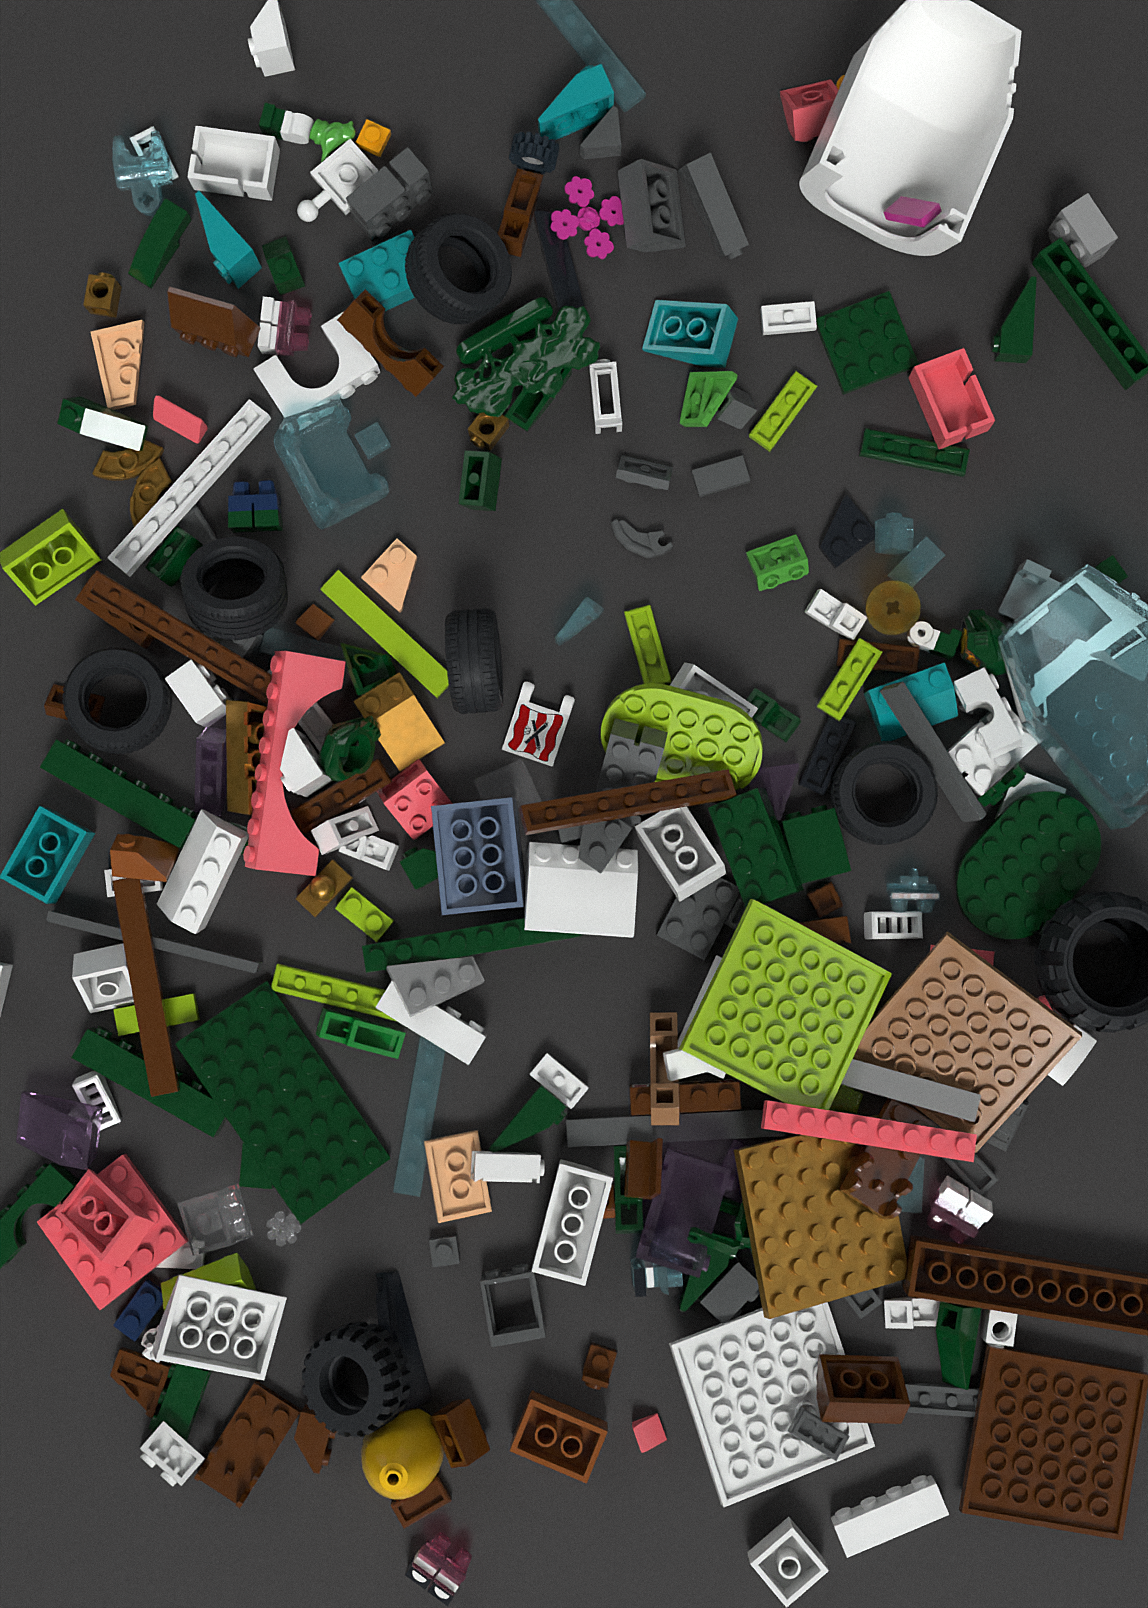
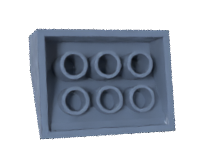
(478, 856)

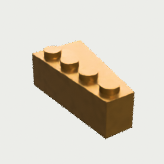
(243, 736)

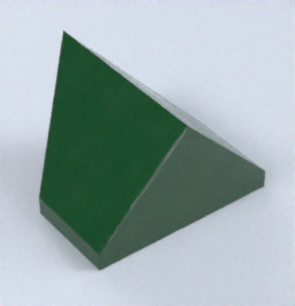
(367, 667)

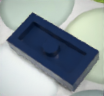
(140, 1310)

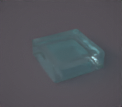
(372, 440)

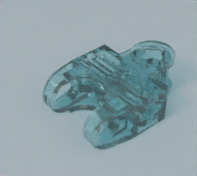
(144, 173)

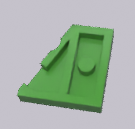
(704, 396)

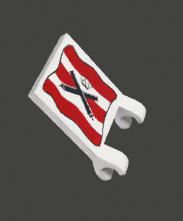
(536, 730)

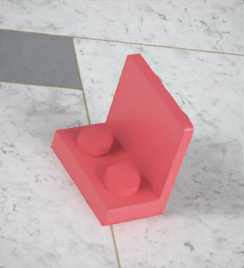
(411, 798)

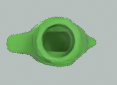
(331, 135)

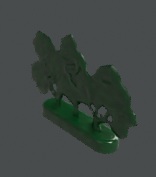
(534, 361)

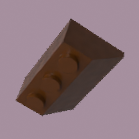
(211, 323)
(861, 1389)

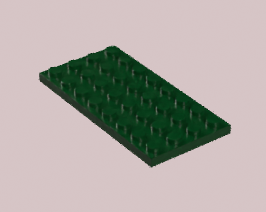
(283, 1102)

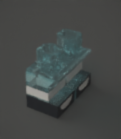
(648, 1274)

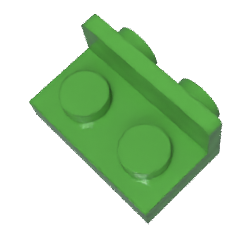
(778, 562)

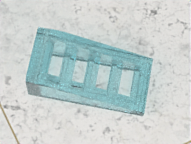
(581, 618)

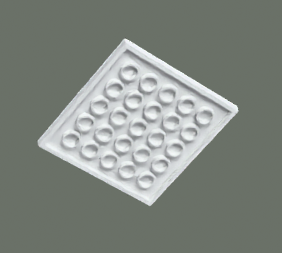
(746, 1390)

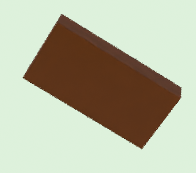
(422, 1504)

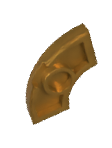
(126, 463)
(148, 490)

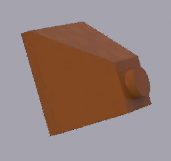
(142, 858)

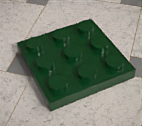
(866, 342)

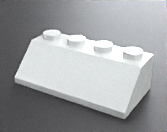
(202, 871)
(572, 1222)

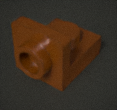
(598, 1366)

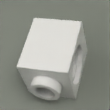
(1006, 1336)

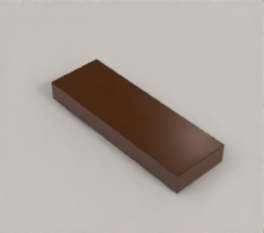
(893, 657)

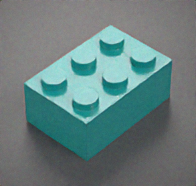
(381, 271)
(47, 855)

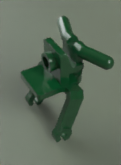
(729, 1248)

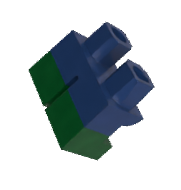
(256, 511)

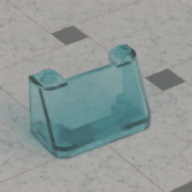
(327, 464)

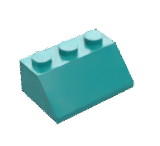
(931, 691)

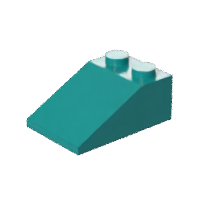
(579, 104)
(232, 255)
(691, 332)

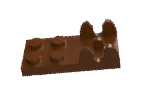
(881, 1173)
(248, 1443)

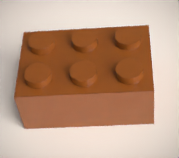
(559, 1436)

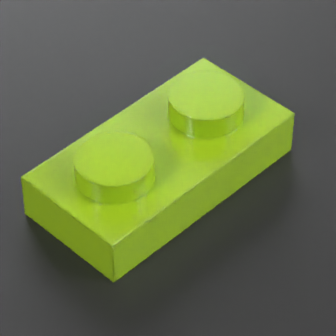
(364, 914)

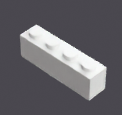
(437, 1025)
(889, 1515)

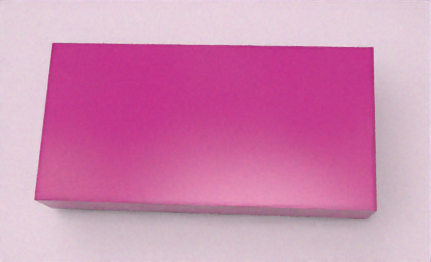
(912, 211)

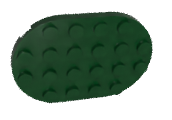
(1027, 864)

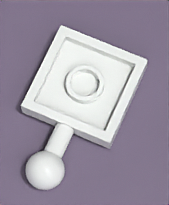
(338, 178)

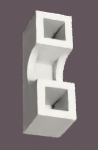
(980, 691)

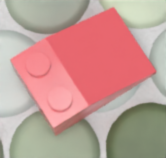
(104, 1219)

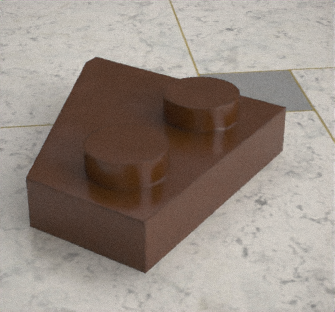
(140, 1378)

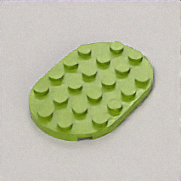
(701, 730)

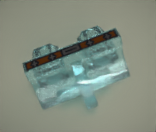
(912, 888)

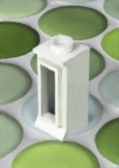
(601, 367)
(506, 1166)

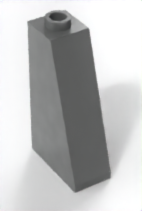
(713, 206)

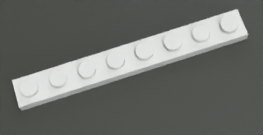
(189, 488)

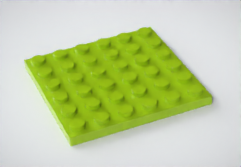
(785, 1009)

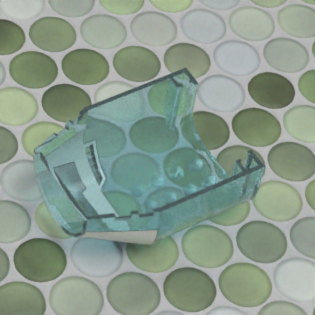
(1084, 688)

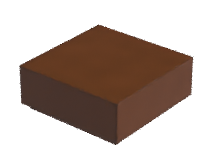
(824, 899)

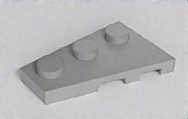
(433, 982)

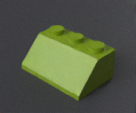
(48, 557)
(228, 1270)

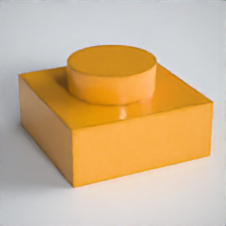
(373, 138)

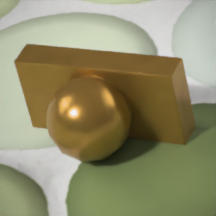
(324, 888)

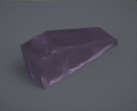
(211, 771)

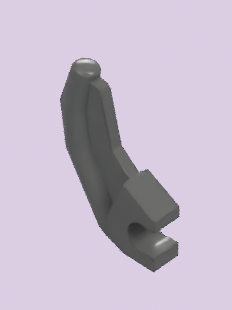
(640, 543)

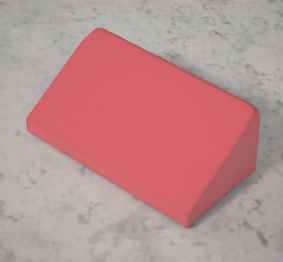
(178, 419)

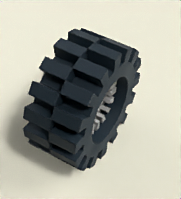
(534, 152)

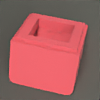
(649, 1432)

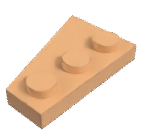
(119, 360)

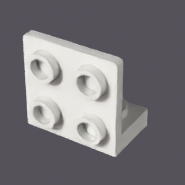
(171, 1454)

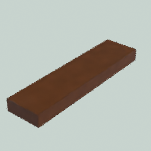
(340, 797)

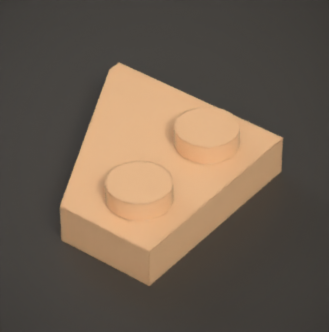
(392, 574)

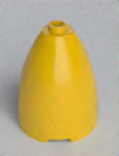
(402, 1455)

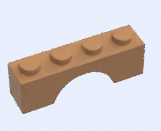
(663, 1091)

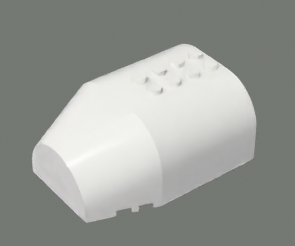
(917, 122)

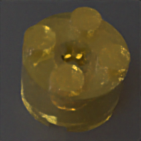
(895, 622)

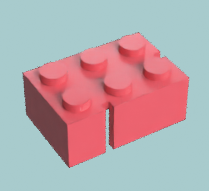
(947, 403)

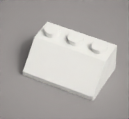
(301, 766)

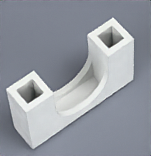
(354, 369)

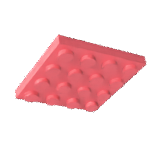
(103, 1280)

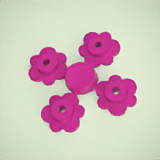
(587, 218)

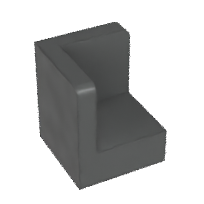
(736, 408)

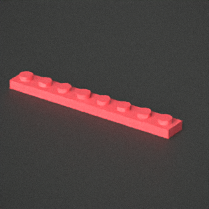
(868, 1131)

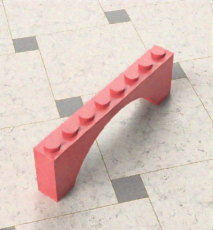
(273, 836)

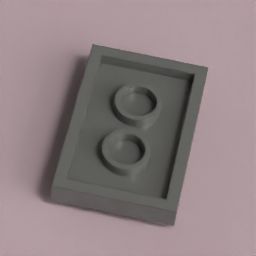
(699, 918)

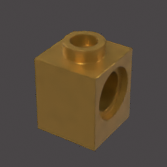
(106, 305)
(480, 440)

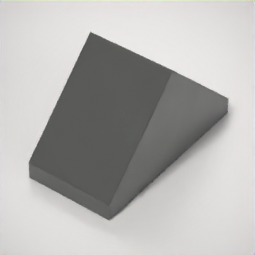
(604, 138)

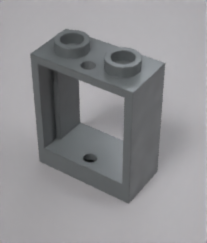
(519, 1332)

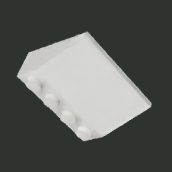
(574, 897)
(219, 1327)

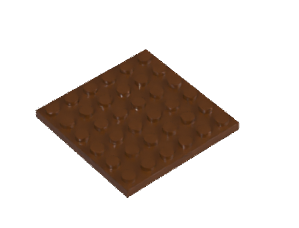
(1054, 1442)

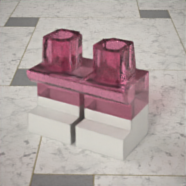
(280, 325)
(959, 1208)

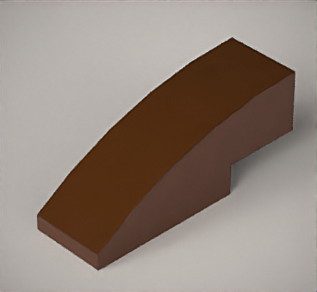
(520, 211)

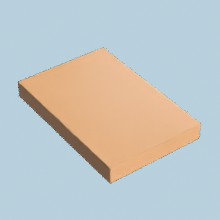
(450, 1172)

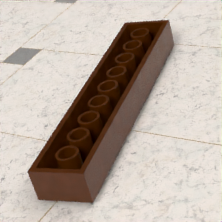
(1027, 1285)

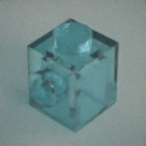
(894, 534)

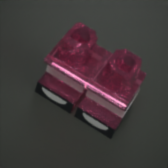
(439, 1569)

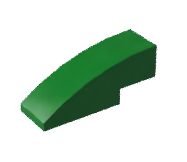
(360, 1033)

